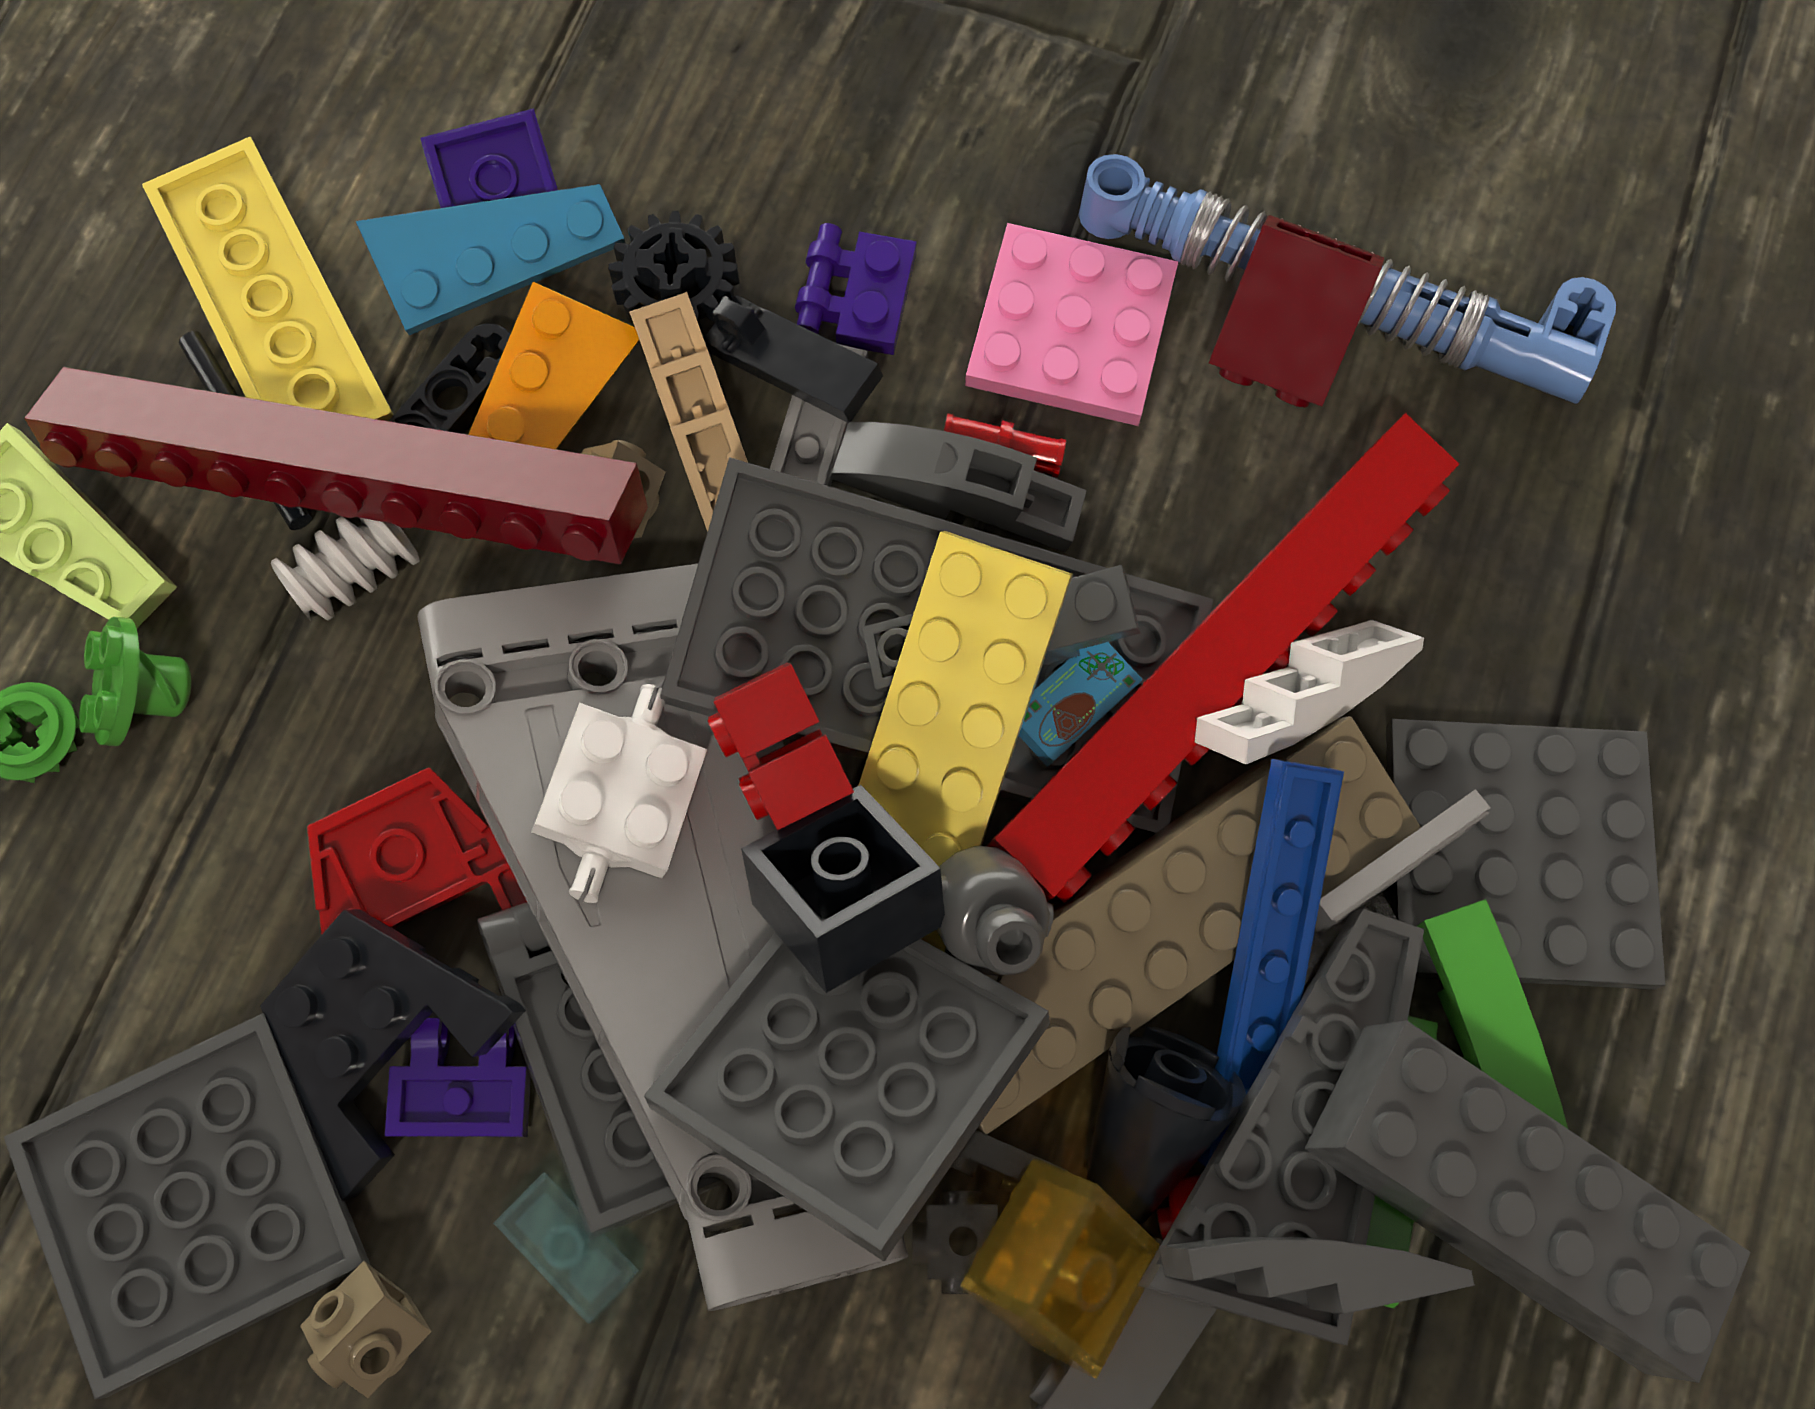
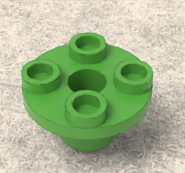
(128, 682)

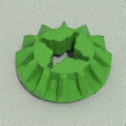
(37, 705)

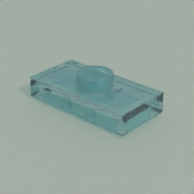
(554, 1240)

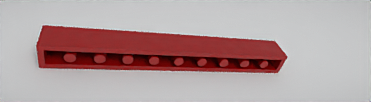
(1240, 639)

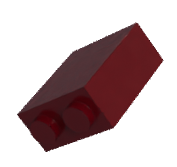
(1295, 312)

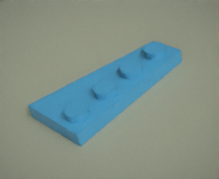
(476, 252)

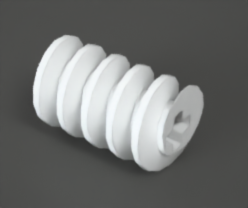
(343, 563)

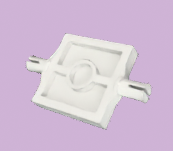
(619, 792)

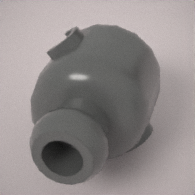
(993, 912)

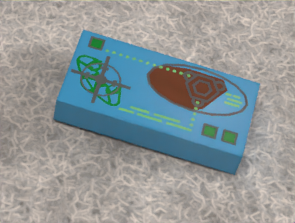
(1075, 699)

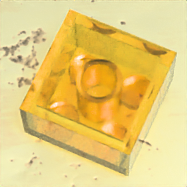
(1063, 1267)

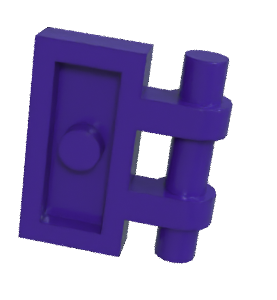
(875, 289)

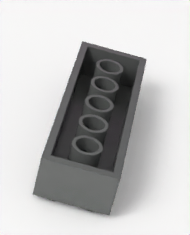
(1529, 1201)

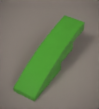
(1489, 1004)

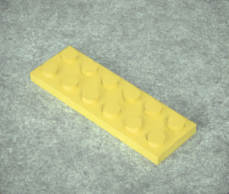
(262, 285)
(962, 693)

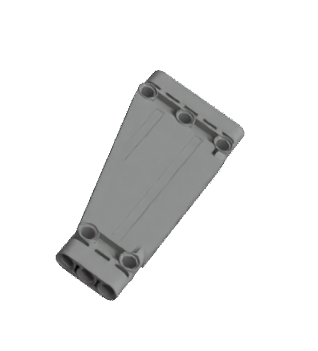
(652, 948)

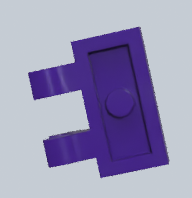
(457, 1099)

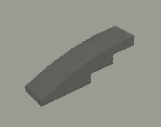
(1334, 1273)

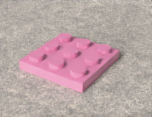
(1071, 324)

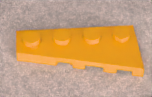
(551, 369)

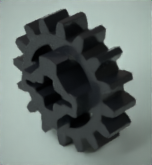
(650, 262)

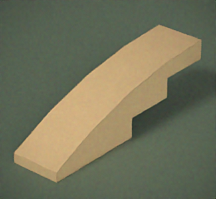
(689, 395)

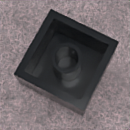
(844, 888)

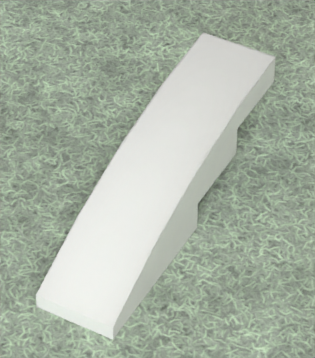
(1320, 685)

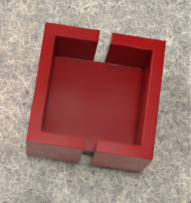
(793, 777)

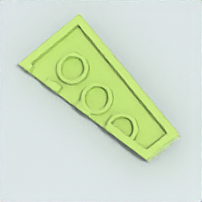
(68, 540)

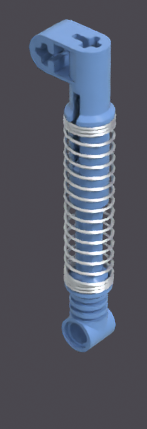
(1459, 327)

